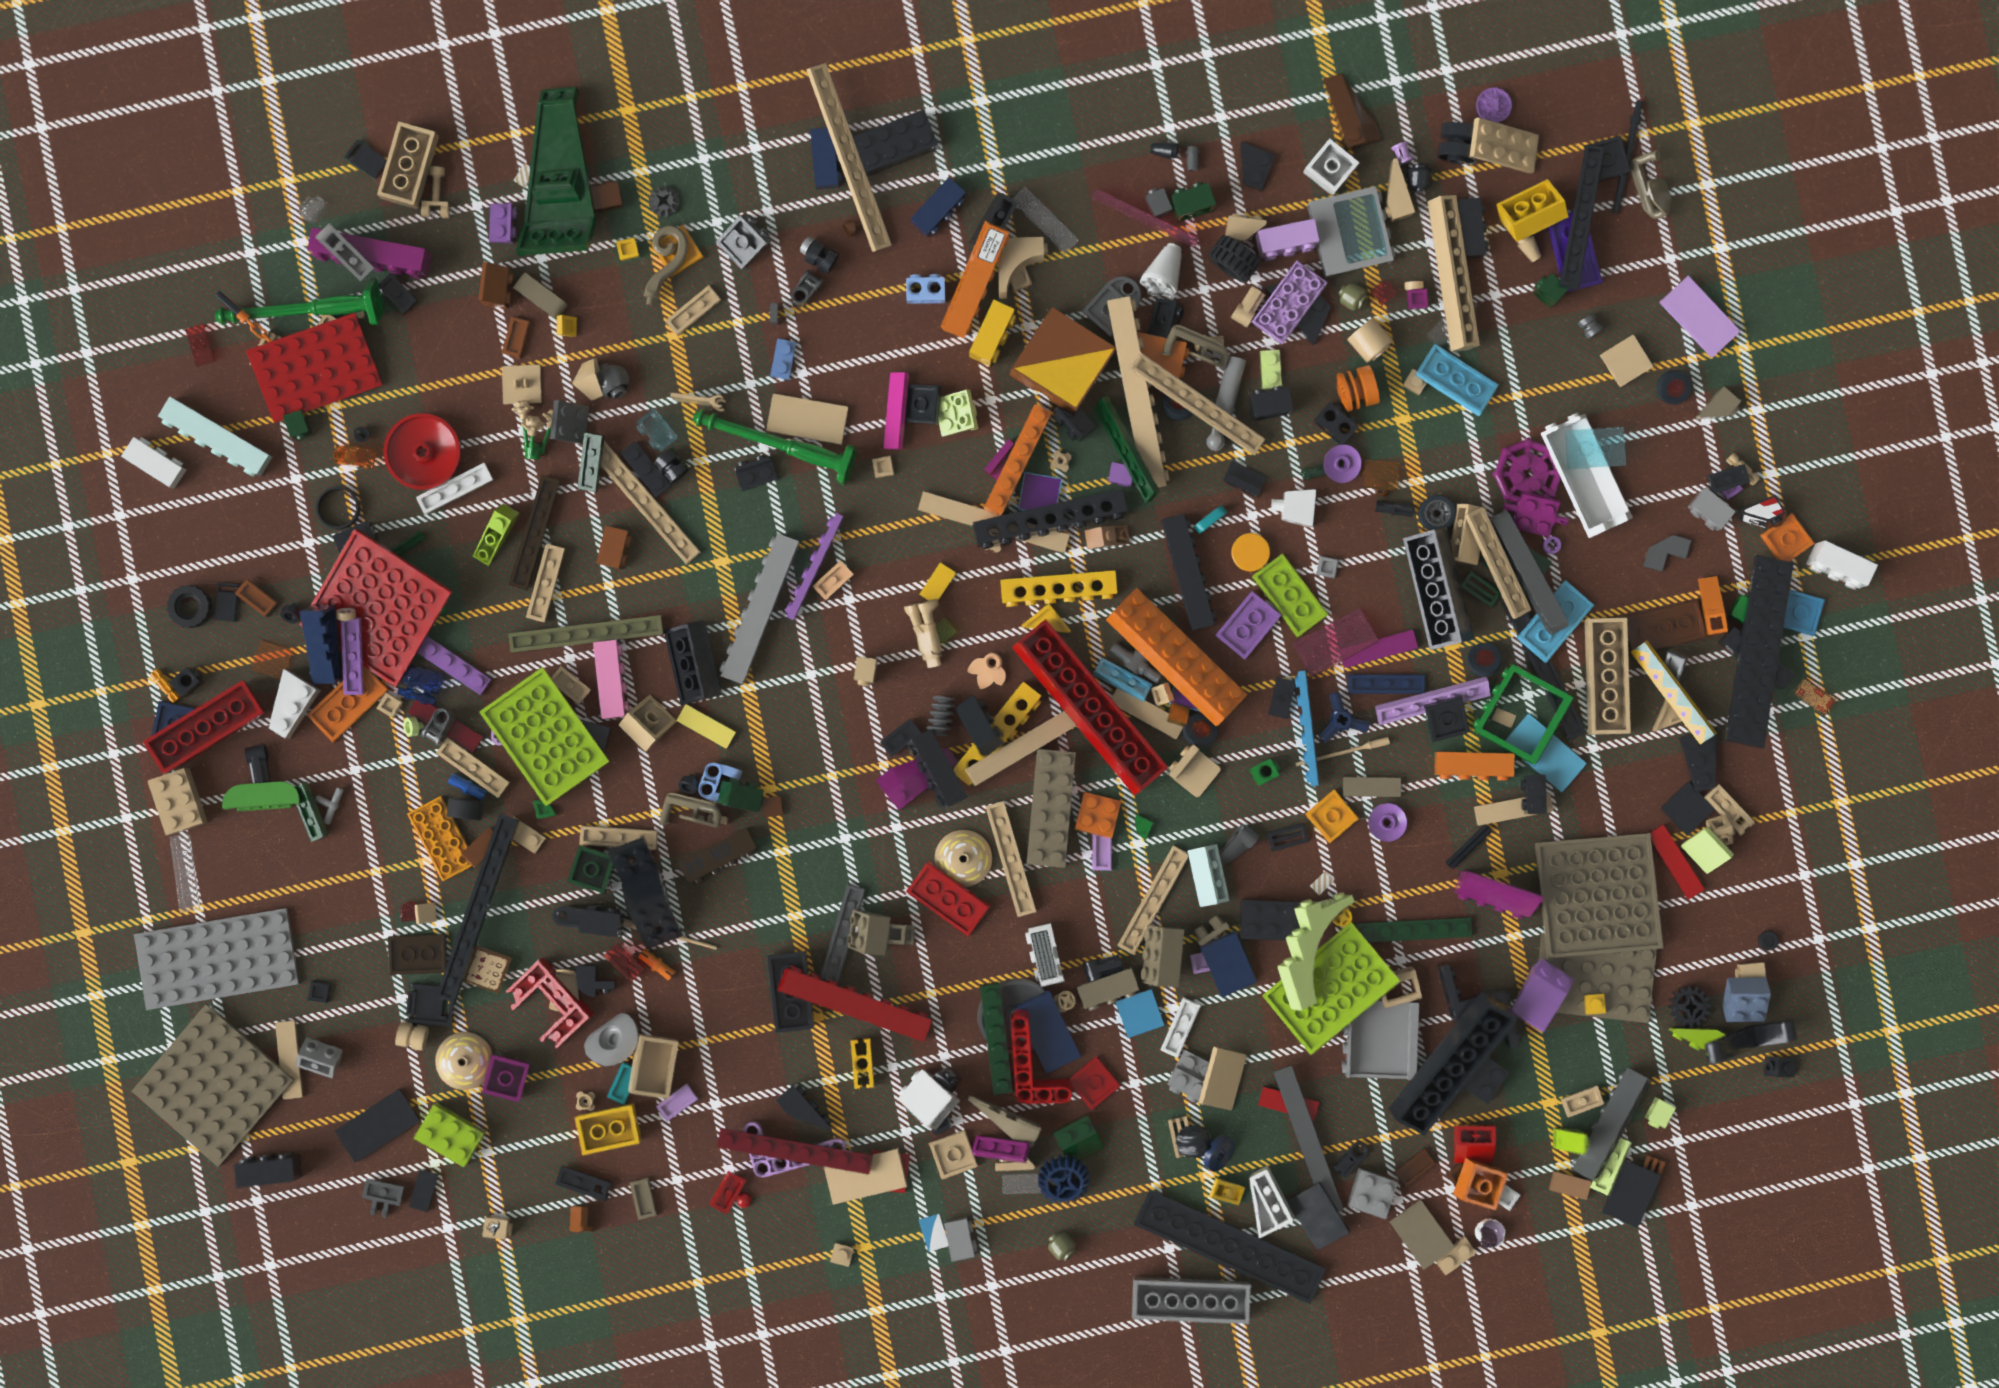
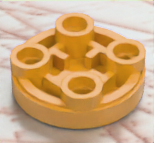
(1250, 552)

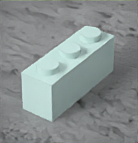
(1208, 875)

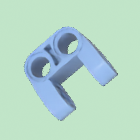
(713, 781)

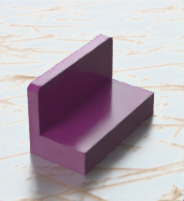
(998, 461)

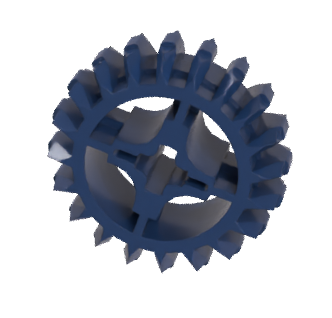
(1067, 1185)

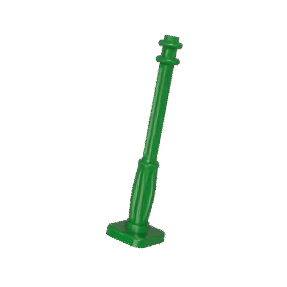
(369, 302)
(807, 452)

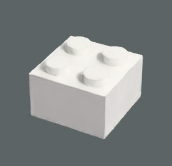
(1331, 167)

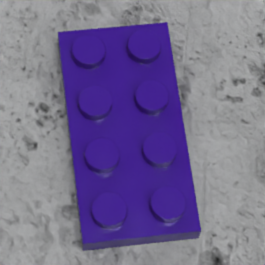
(1559, 237)

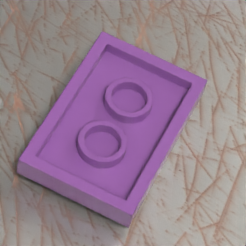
(1248, 625)

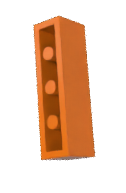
(1474, 764)

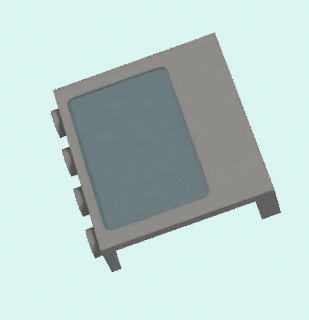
(1351, 231)

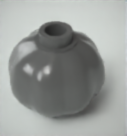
(613, 380)

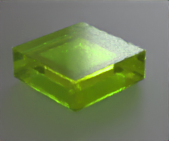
(945, 630)

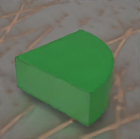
(543, 811)
(1143, 826)

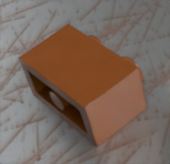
(614, 547)

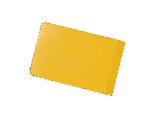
(1227, 1191)

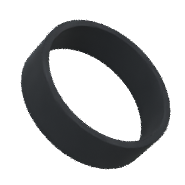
(318, 504)

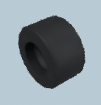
(464, 809)

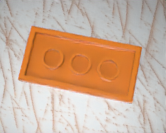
(340, 711)

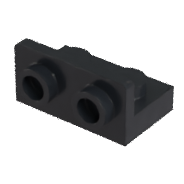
(1165, 316)
(755, 473)

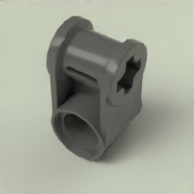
(808, 286)
(439, 728)

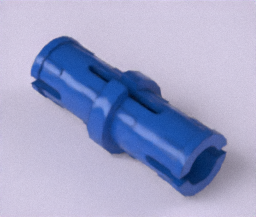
(467, 787)

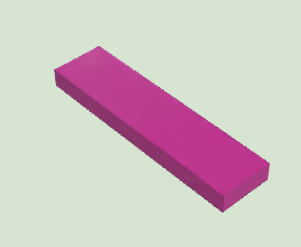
(896, 410)

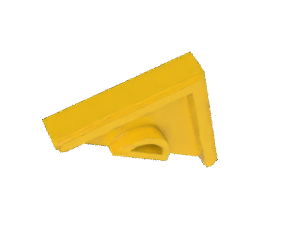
(1051, 616)

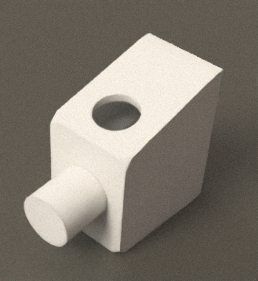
(1296, 507)

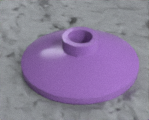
(1350, 467)
(1397, 822)

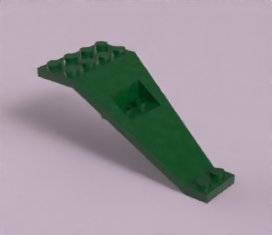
(559, 193)

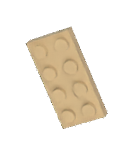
(1504, 145)

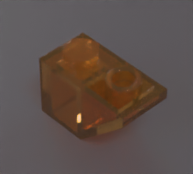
(354, 456)

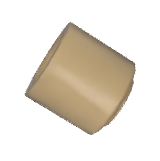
(1370, 340)

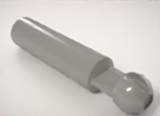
(1227, 397)

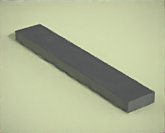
(838, 945)

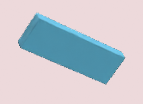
(1122, 679)

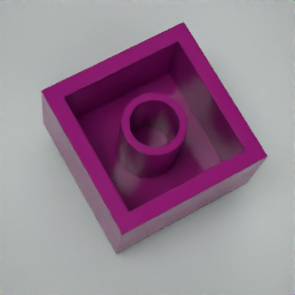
(505, 1077)

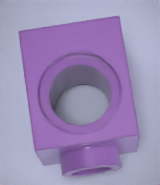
(1119, 475)

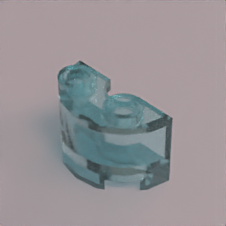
(656, 429)

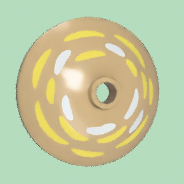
(973, 847)
(474, 1051)

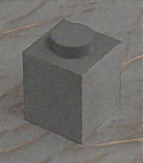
(1158, 202)

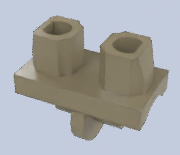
(1204, 937)

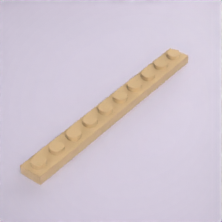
(849, 157)

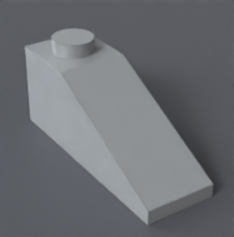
(344, 252)

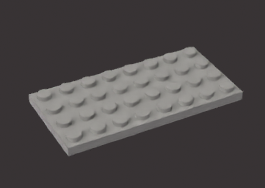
(216, 959)

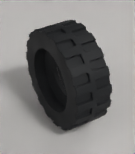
(189, 621)

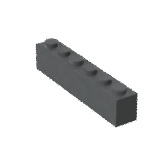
(1611, 1124)

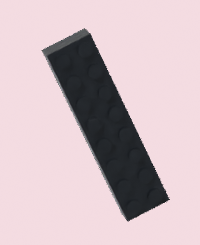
(1453, 1063)

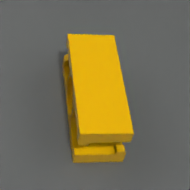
(856, 1069)

